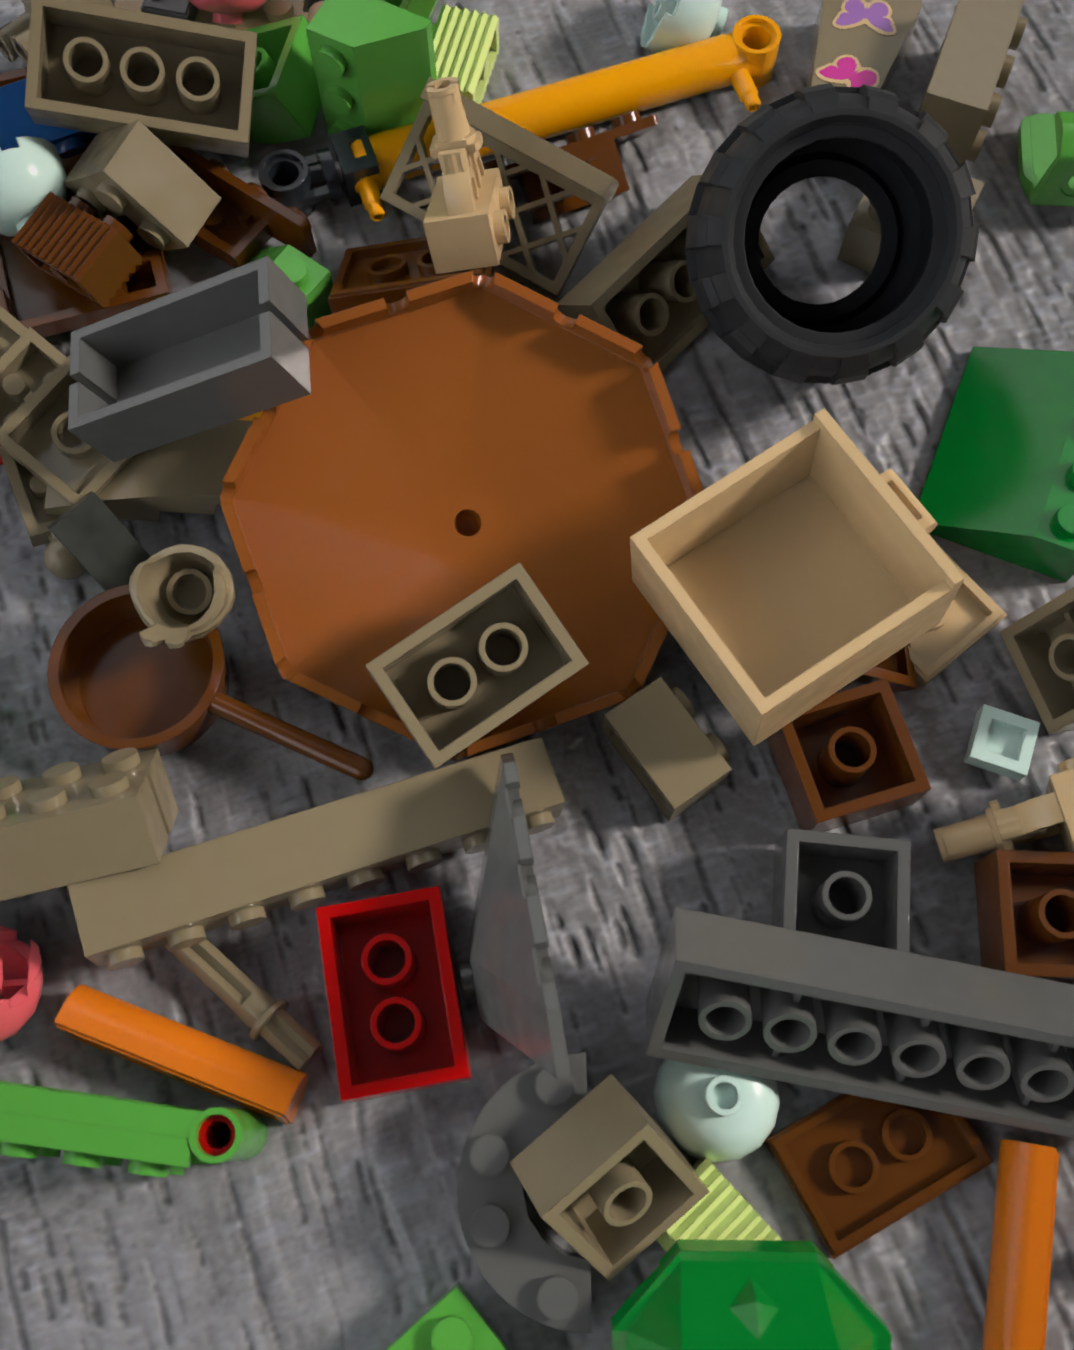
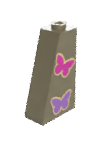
(861, 41)

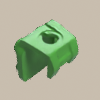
(1047, 158)

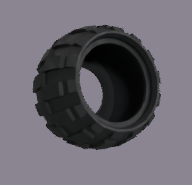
(922, 214)

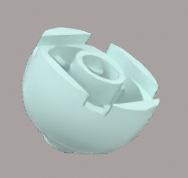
(681, 23)
(26, 179)
(714, 1110)

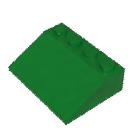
(1009, 460)

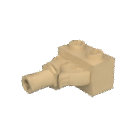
(468, 204)
(1023, 822)

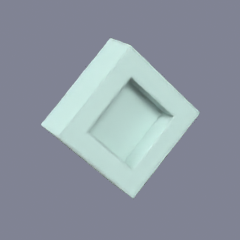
(1002, 742)

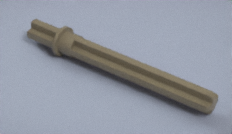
(251, 1003)

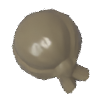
(181, 594)

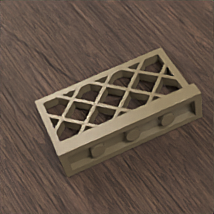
(532, 155)

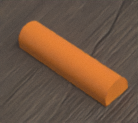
(183, 1053)
(1021, 1247)

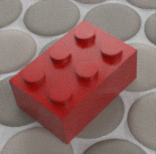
(392, 995)

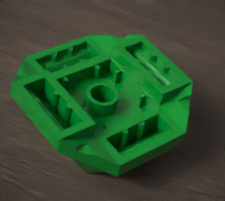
(747, 1300)

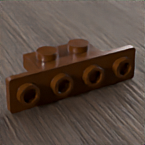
(596, 150)
(244, 215)

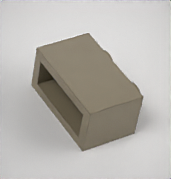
(667, 747)

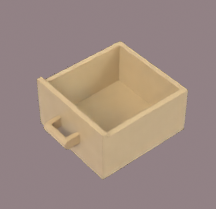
(794, 575)

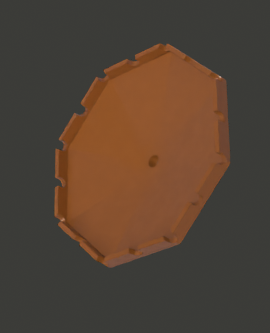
(438, 458)

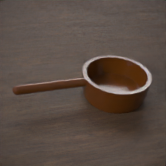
(159, 696)

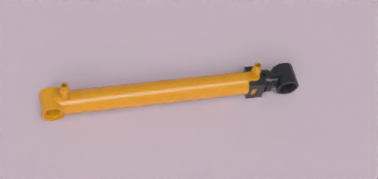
(366, 161)

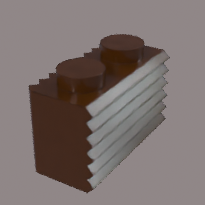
(79, 247)

